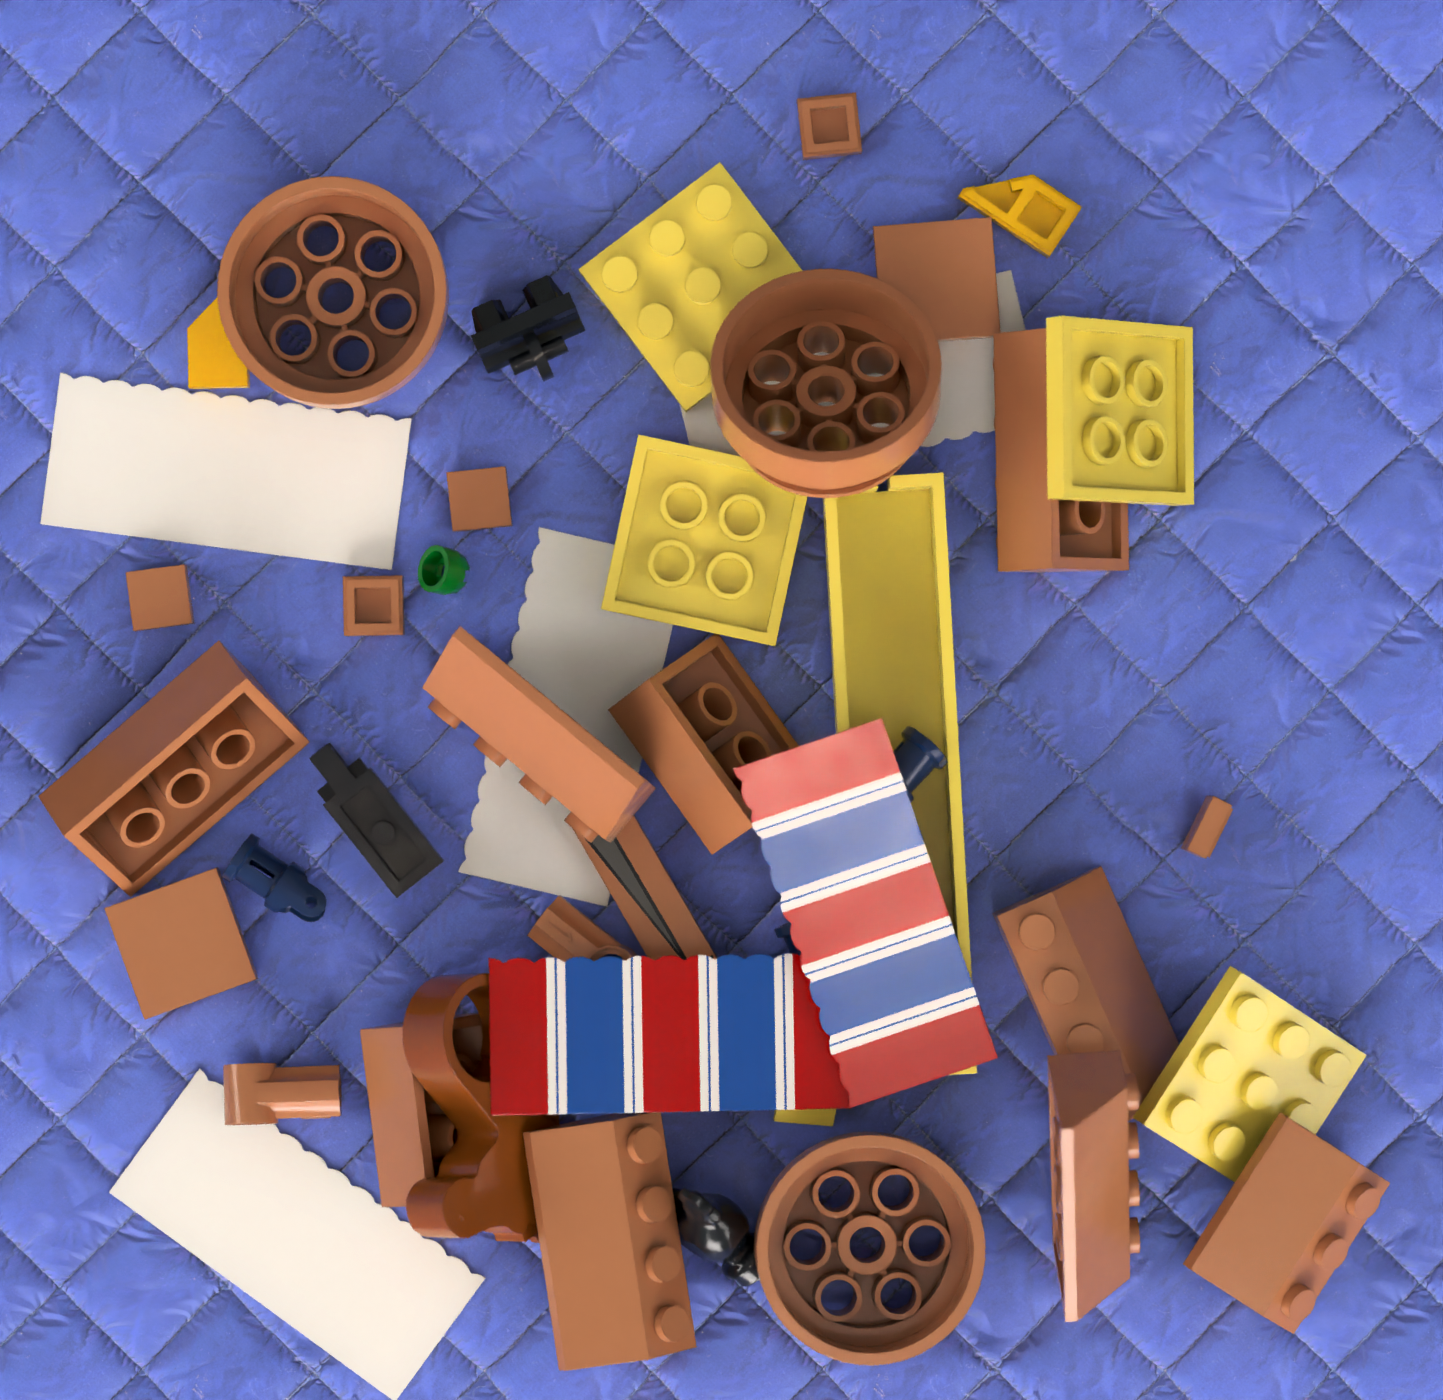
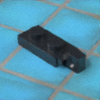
(374, 821)

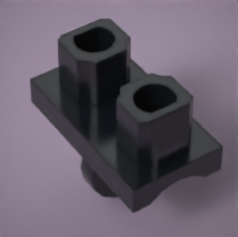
(530, 336)

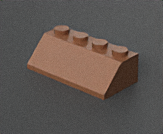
(1031, 529)
(535, 736)
(173, 769)
(1088, 976)
(1092, 1176)
(609, 1240)

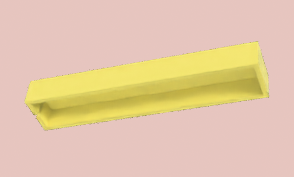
(898, 652)

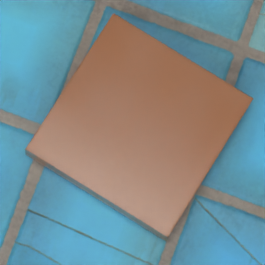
(945, 272)
(181, 943)

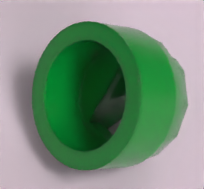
(431, 567)

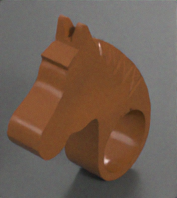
(486, 1172)

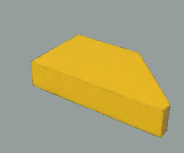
(1025, 209)
(211, 356)

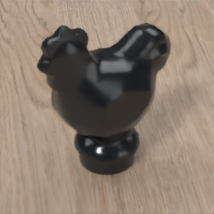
(717, 1232)

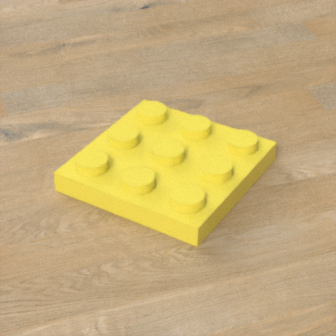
(683, 275)
(1119, 411)
(703, 543)
(1241, 1069)

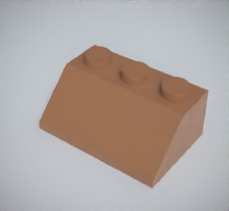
(698, 726)
(406, 1122)
(1286, 1223)

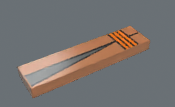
(646, 894)

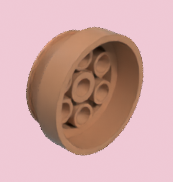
(277, 236)
(865, 331)
(941, 1282)

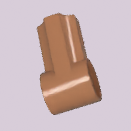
(570, 934)
(268, 1093)

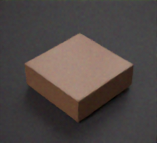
(829, 126)
(479, 499)
(160, 597)
(373, 605)
(1207, 827)

